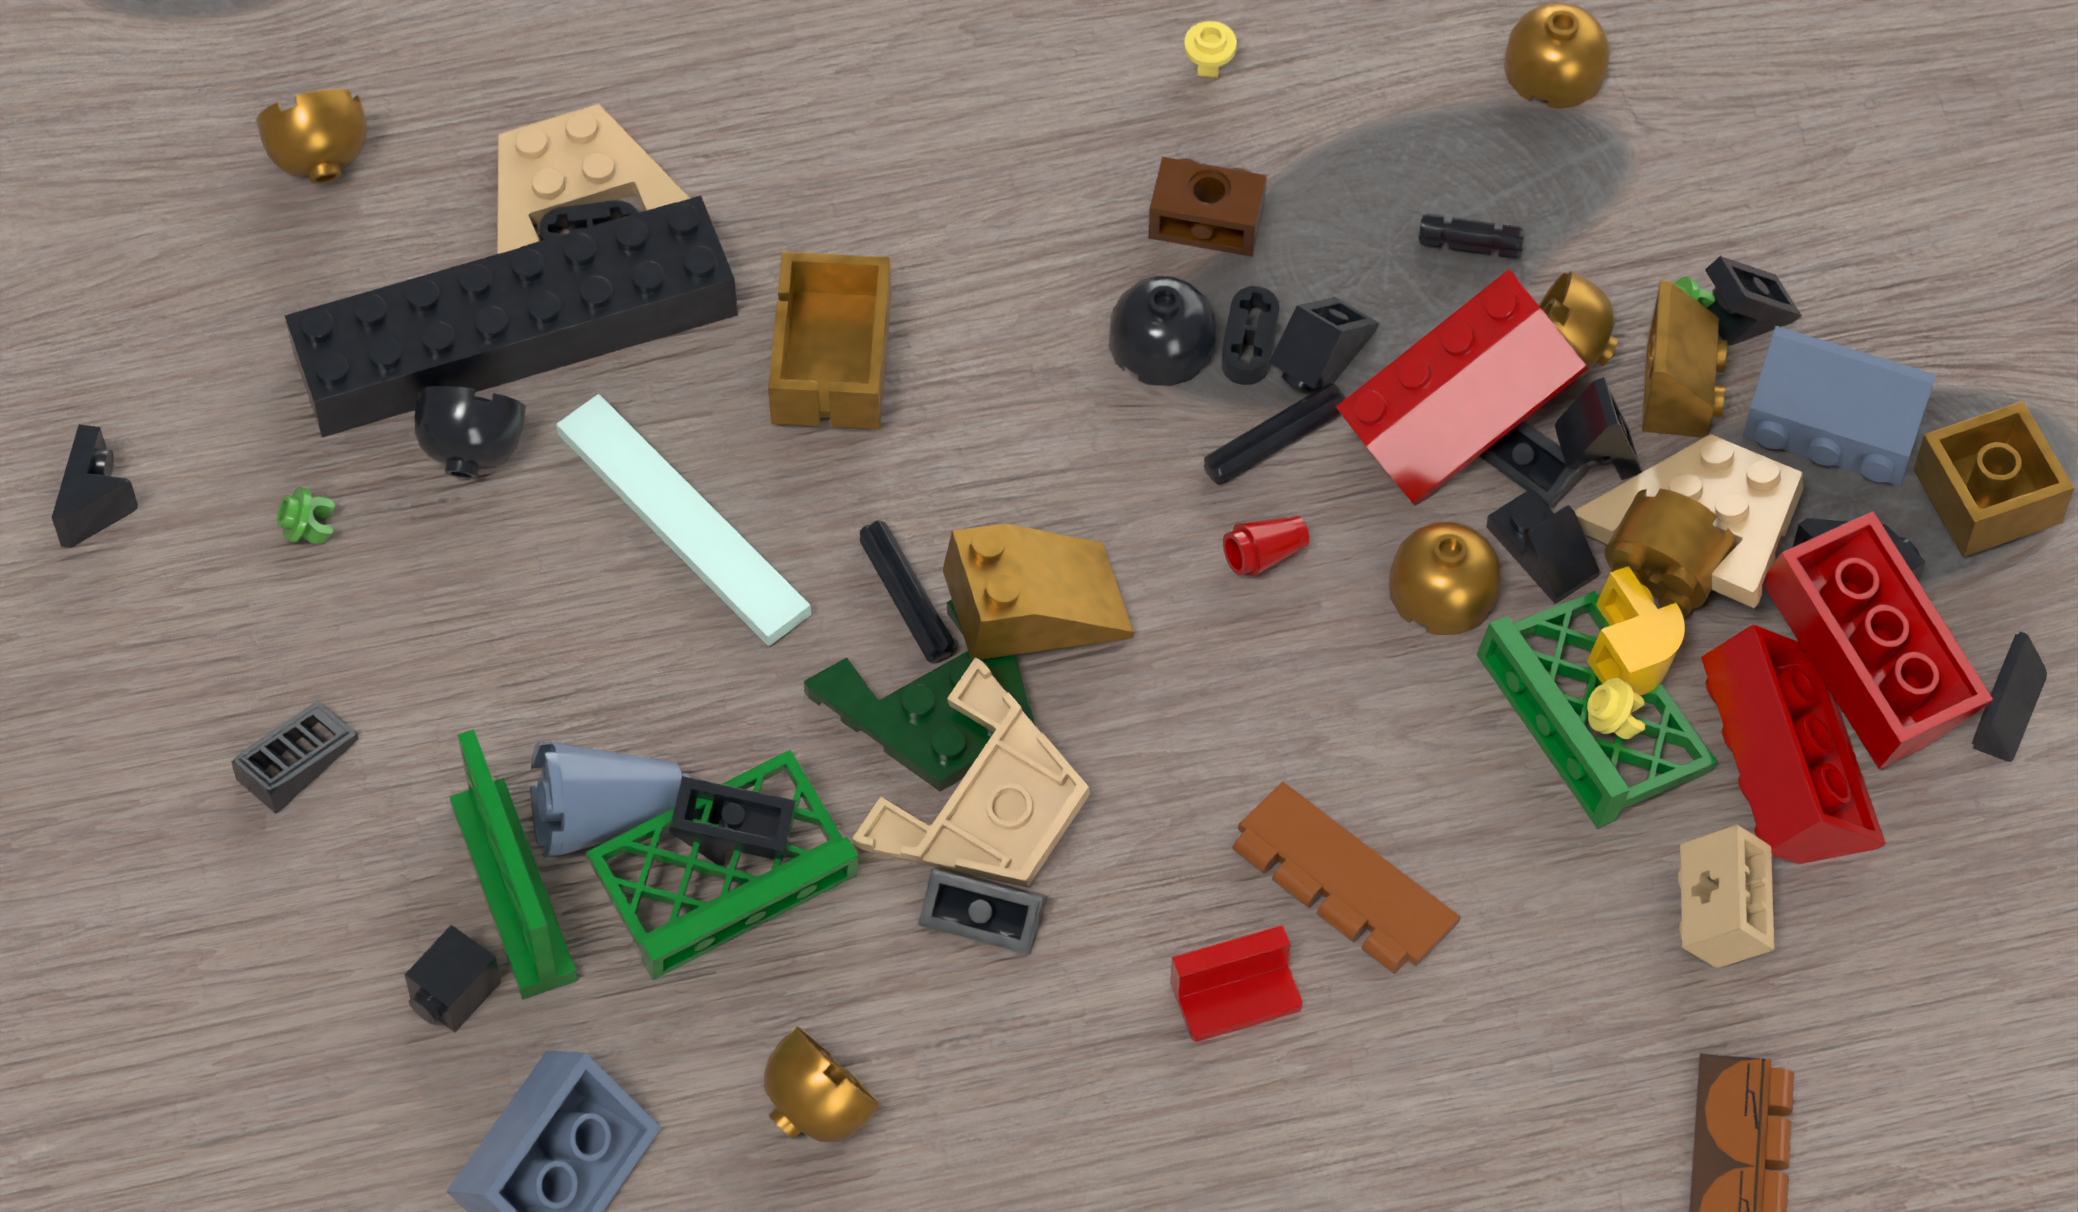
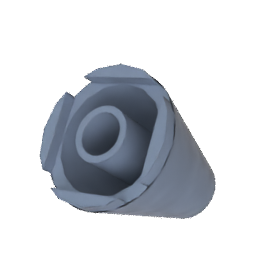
(596, 794)

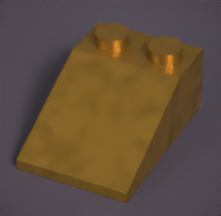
(1031, 591)

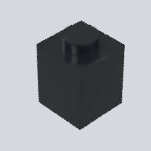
(451, 979)

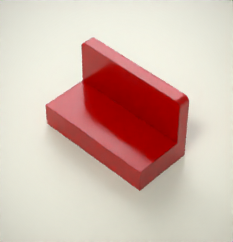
(1235, 984)

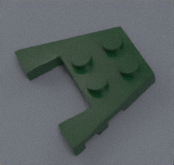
(917, 719)

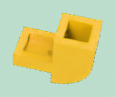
(1639, 636)

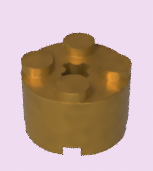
(1670, 547)

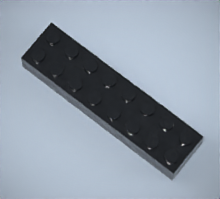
(513, 314)

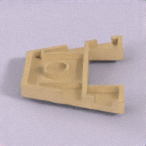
(571, 163)
(1741, 487)
(1004, 809)

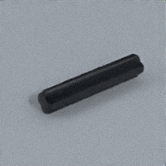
(1273, 434)
(906, 591)

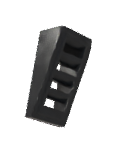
(279, 790)

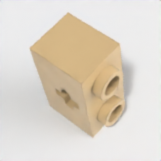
(1726, 896)

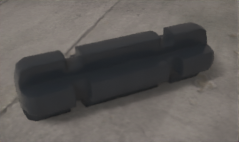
(1471, 235)

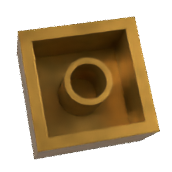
(1993, 478)

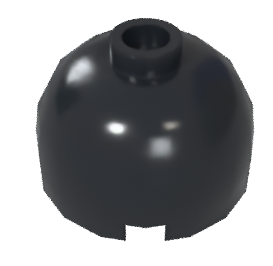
(1162, 331)
(467, 429)

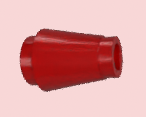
(1261, 544)

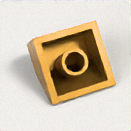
(1682, 366)

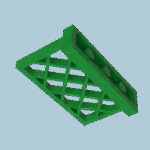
(1563, 734)
(510, 877)
(736, 910)

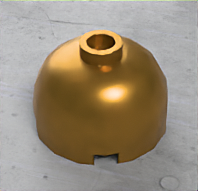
(1557, 55)
(316, 135)
(1582, 317)
(1445, 578)
(814, 1091)

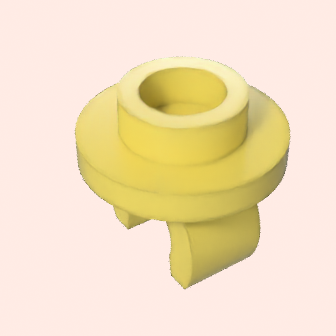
(1210, 46)
(1612, 707)

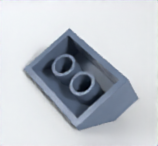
(1838, 406)
(557, 1143)

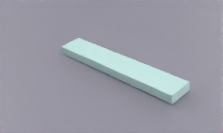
(684, 520)

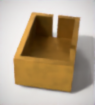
(830, 340)

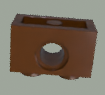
(1225, 224)

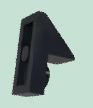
(1748, 301)
(1597, 430)
(88, 493)
(1545, 544)
(746, 820)

